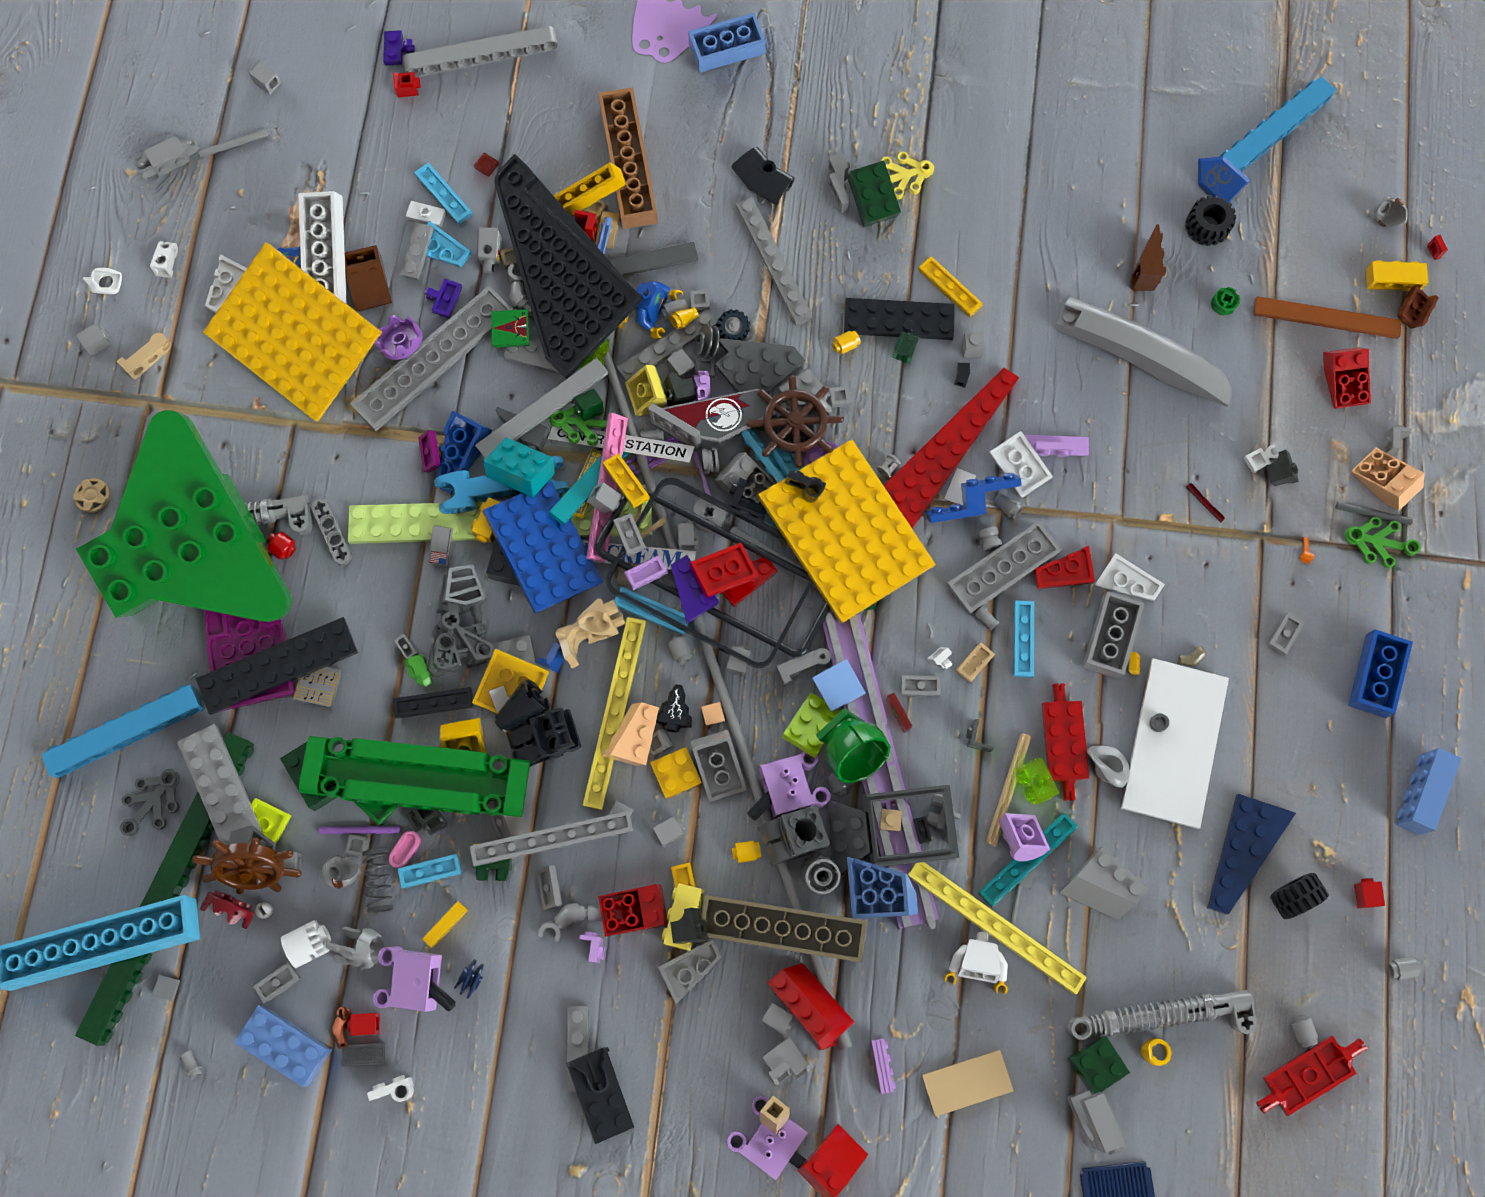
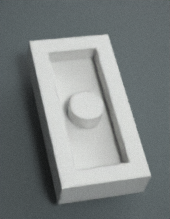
(424, 213)

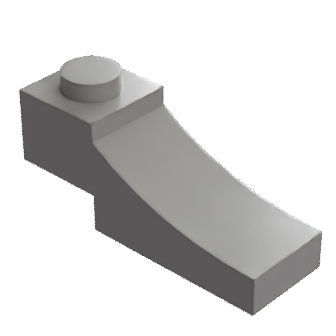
(839, 170)

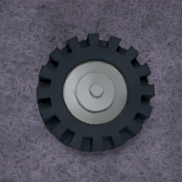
(733, 325)

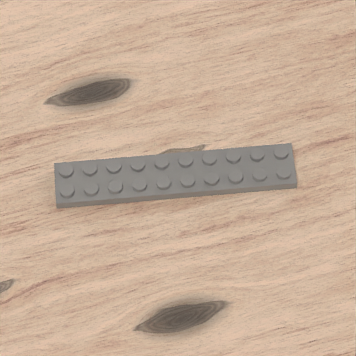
(430, 360)

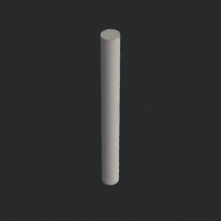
(233, 143)

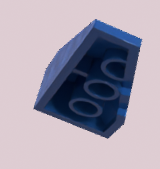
(460, 444)

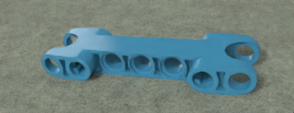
(469, 490)

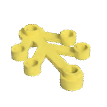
(904, 175)

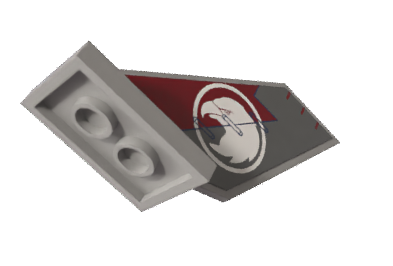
(710, 418)

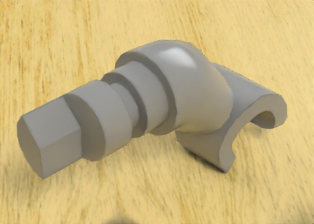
(517, 291)
(570, 914)

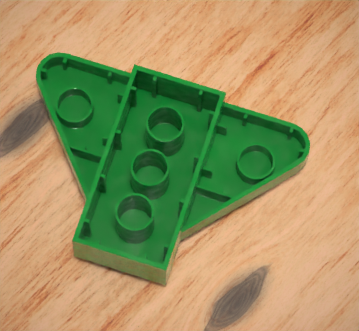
(184, 535)

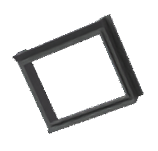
(916, 857)

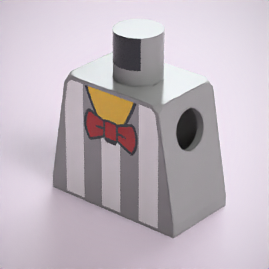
(489, 248)

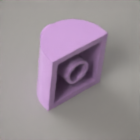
(1023, 836)

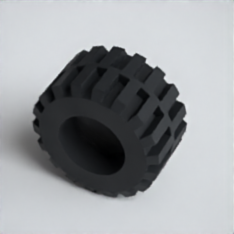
(1214, 208)
(1299, 896)

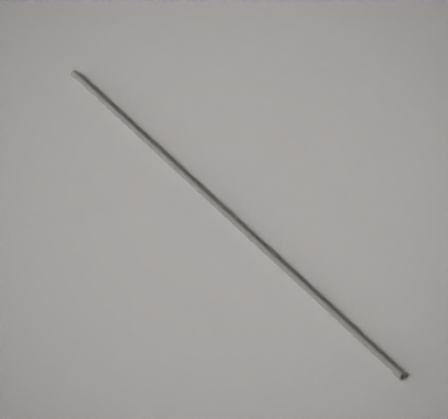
(843, 1040)

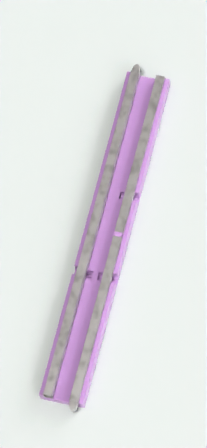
(849, 643)

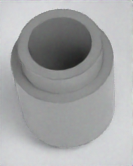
(673, 306)
(680, 649)
(1404, 968)
(1304, 1031)

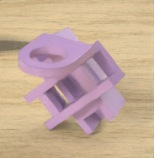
(702, 385)

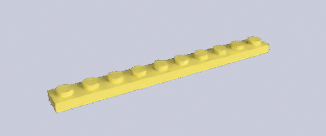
(614, 711)
(997, 927)

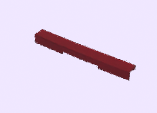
(1205, 502)

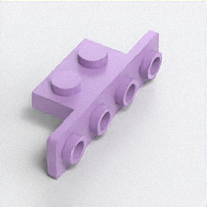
(1059, 445)

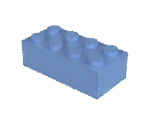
(726, 42)
(1428, 791)
(283, 1045)

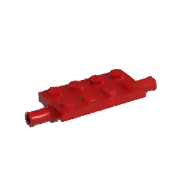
(1065, 741)
(1310, 1075)

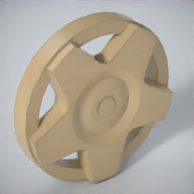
(91, 495)

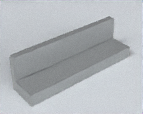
(507, 825)

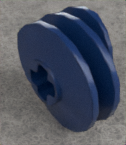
(470, 978)

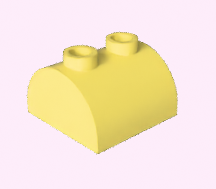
(645, 389)

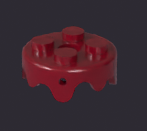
(226, 903)

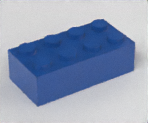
(1380, 673)

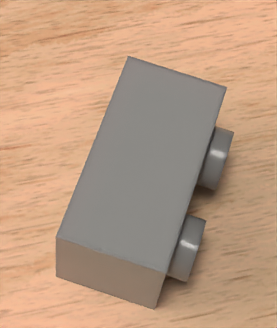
(405, 646)

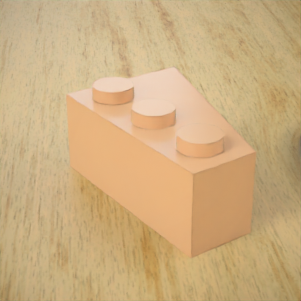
(634, 736)

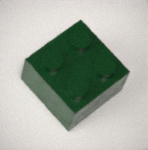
(1098, 1065)

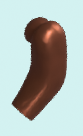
(340, 1026)

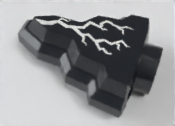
(674, 711)

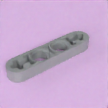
(332, 531)

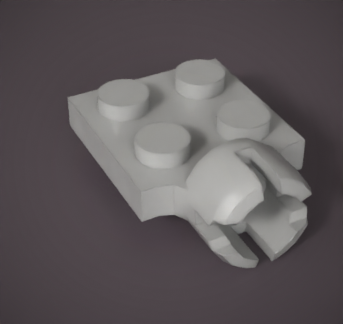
(808, 382)

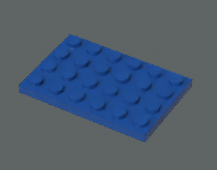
(540, 550)

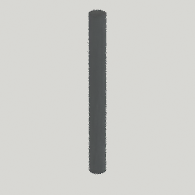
(1373, 513)

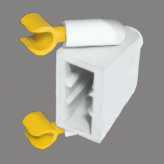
(980, 962)

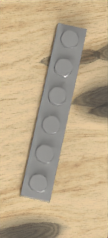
(665, 346)

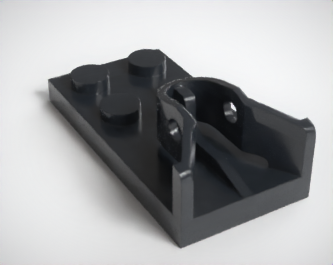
(600, 1095)

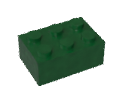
(873, 193)
(293, 763)

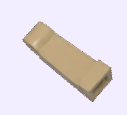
(146, 356)

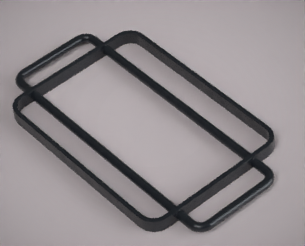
(618, 562)

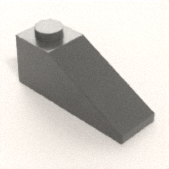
(534, 438)

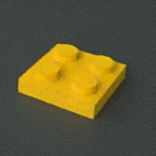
(676, 773)

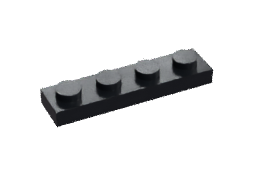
(433, 702)

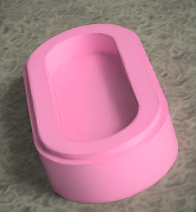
(404, 849)

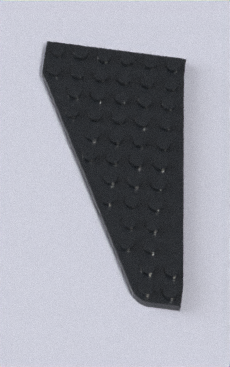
(567, 278)

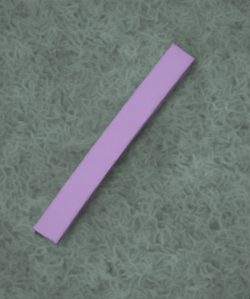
(698, 464)

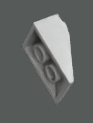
(718, 765)

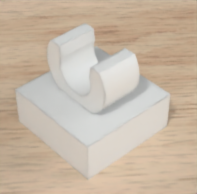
(940, 657)

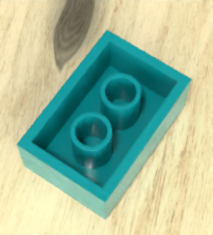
(519, 467)

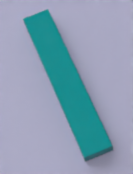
(578, 493)
(1017, 870)

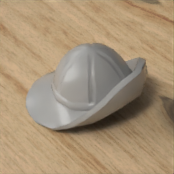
(1110, 765)

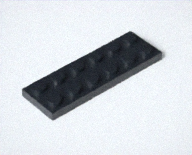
(892, 317)

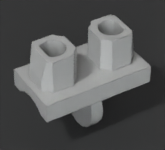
(938, 820)

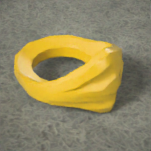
(1146, 1051)

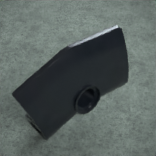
(752, 169)

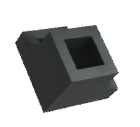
(679, 390)
(1283, 470)
(429, 819)
(689, 927)

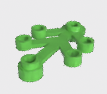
(565, 419)
(1379, 541)

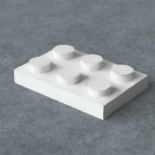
(1019, 457)

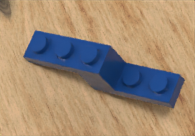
(973, 498)

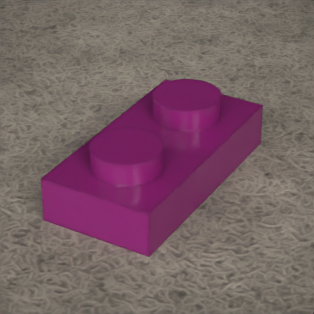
(429, 451)

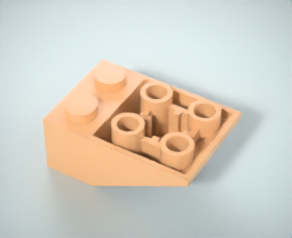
(1389, 478)

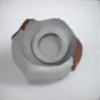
(1390, 212)
(340, 871)

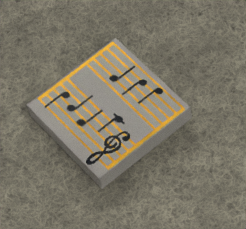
(318, 687)

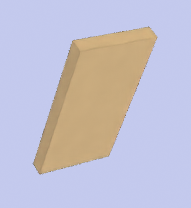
(967, 1083)

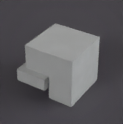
(785, 1061)

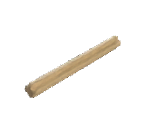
(1008, 789)

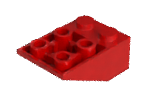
(1348, 376)
(633, 910)

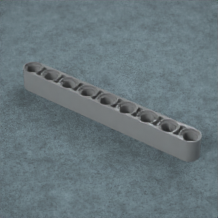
(481, 51)

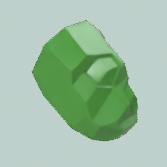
(418, 670)

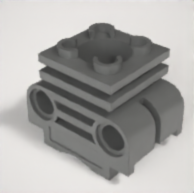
(784, 841)

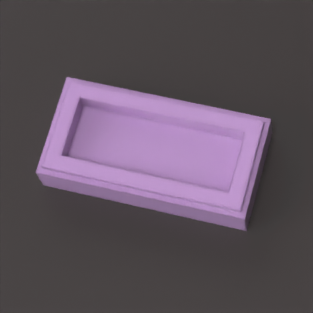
(646, 572)

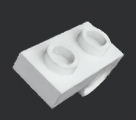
(381, 1090)

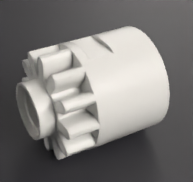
(305, 943)

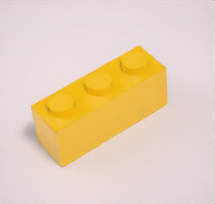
(1396, 275)

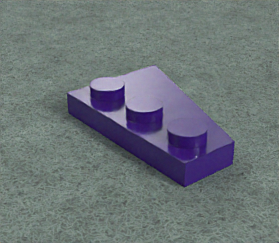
(690, 593)

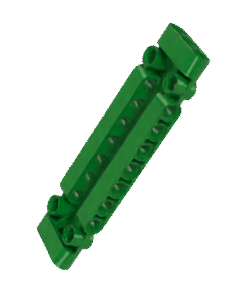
(414, 776)

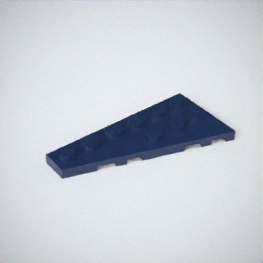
(1247, 843)

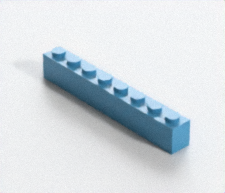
(1280, 123)
(122, 731)

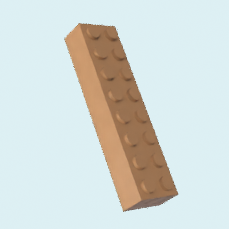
(628, 153)

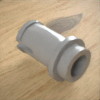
(656, 434)
(986, 618)
(190, 1065)

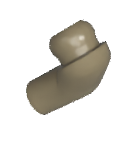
(1198, 655)

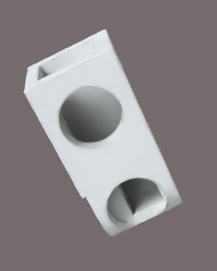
(164, 259)

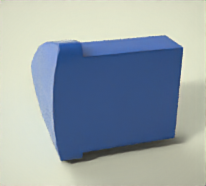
(554, 658)

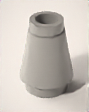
(1009, 506)

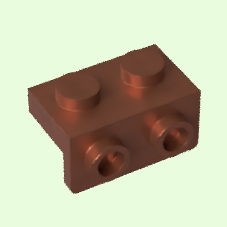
(1417, 308)

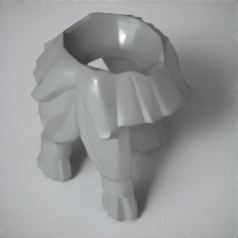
(362, 955)

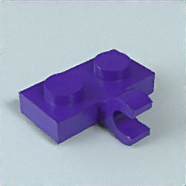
(395, 46)
(444, 298)

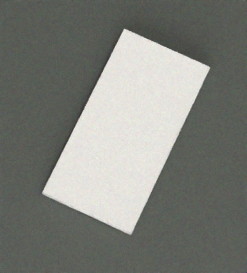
(1175, 765)

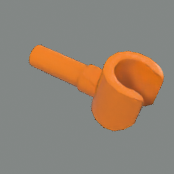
(1305, 556)

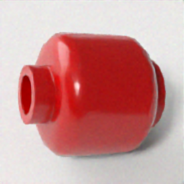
(281, 545)

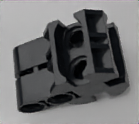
(544, 737)

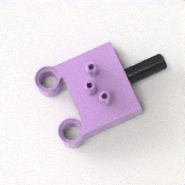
(771, 1150)

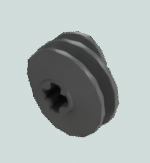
(707, 341)

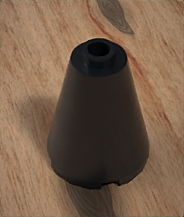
(521, 706)

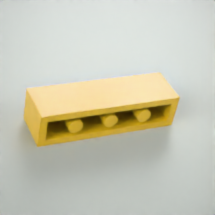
(591, 188)

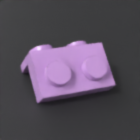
(597, 951)

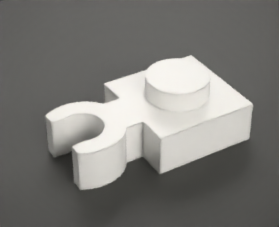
(1259, 459)

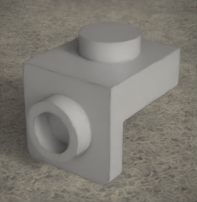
(1393, 438)

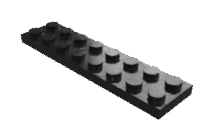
(276, 665)

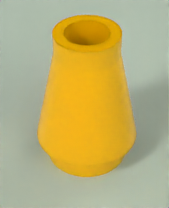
(684, 317)

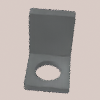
(971, 735)

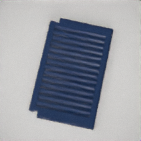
(1117, 1180)

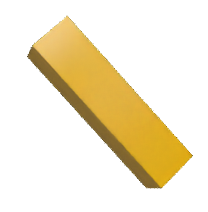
(445, 924)

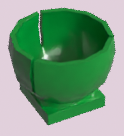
(853, 747)

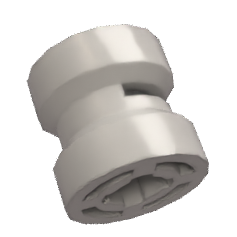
(990, 538)

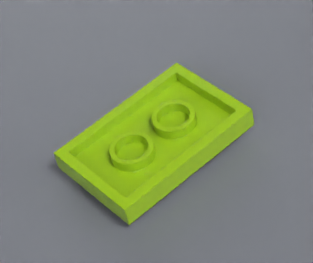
(807, 723)

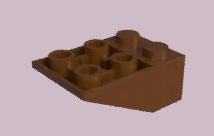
(1150, 265)
(367, 278)

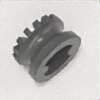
(1159, 716)

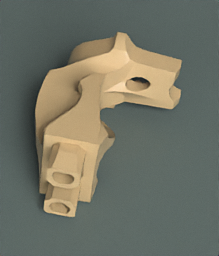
(593, 623)

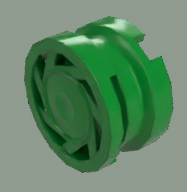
(1225, 301)

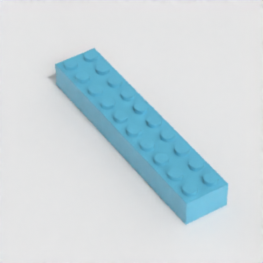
(99, 942)

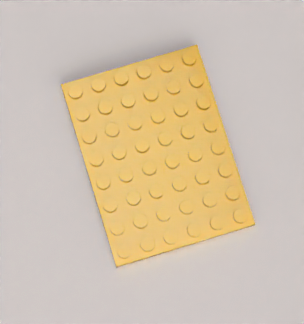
(292, 332)
(850, 537)

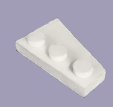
(225, 279)
(1129, 579)

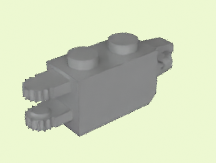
(167, 156)

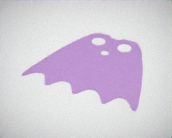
(666, 20)

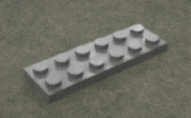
(1004, 567)
(218, 782)

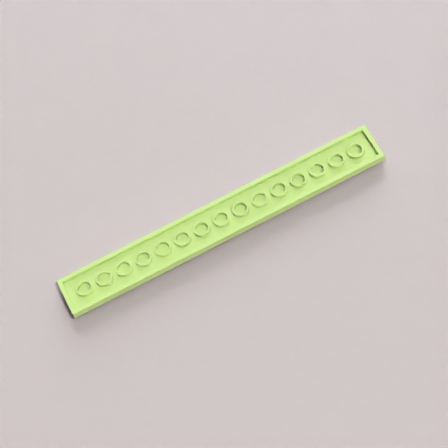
(415, 522)

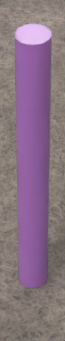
(360, 829)

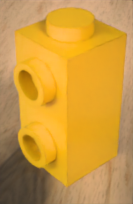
(481, 527)

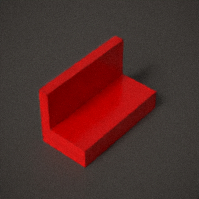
(588, 223)

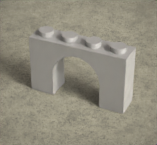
(1096, 1121)

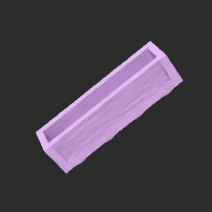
(882, 1067)

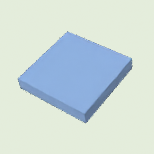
(838, 685)

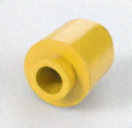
(845, 342)
(746, 851)

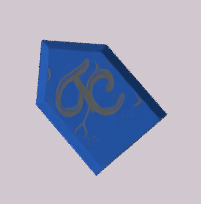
(1220, 177)

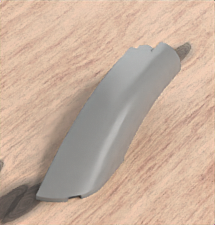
(1145, 349)

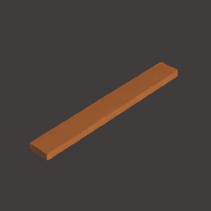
(1327, 317)

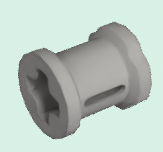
(893, 461)

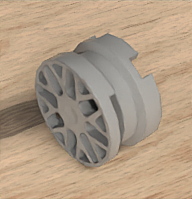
(708, 463)

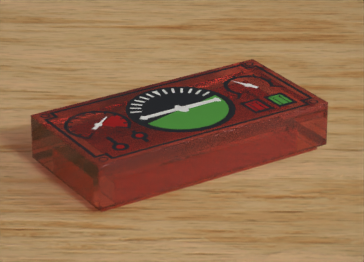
(899, 712)

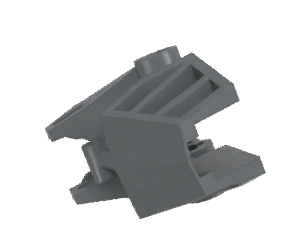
(458, 595)

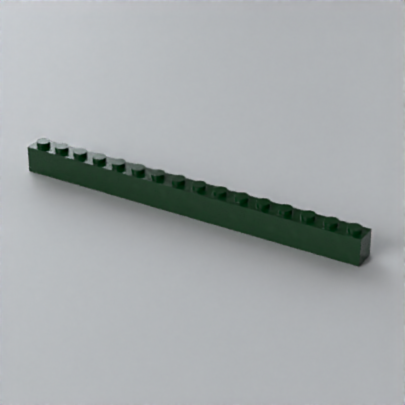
(167, 884)

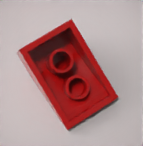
(833, 1163)

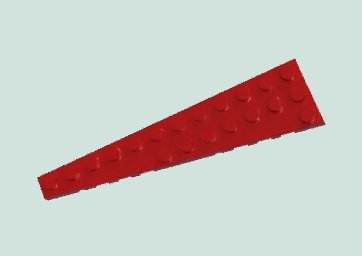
(932, 465)

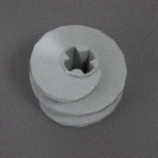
(702, 507)

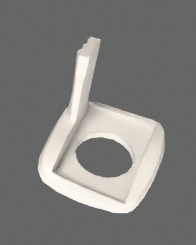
(97, 274)

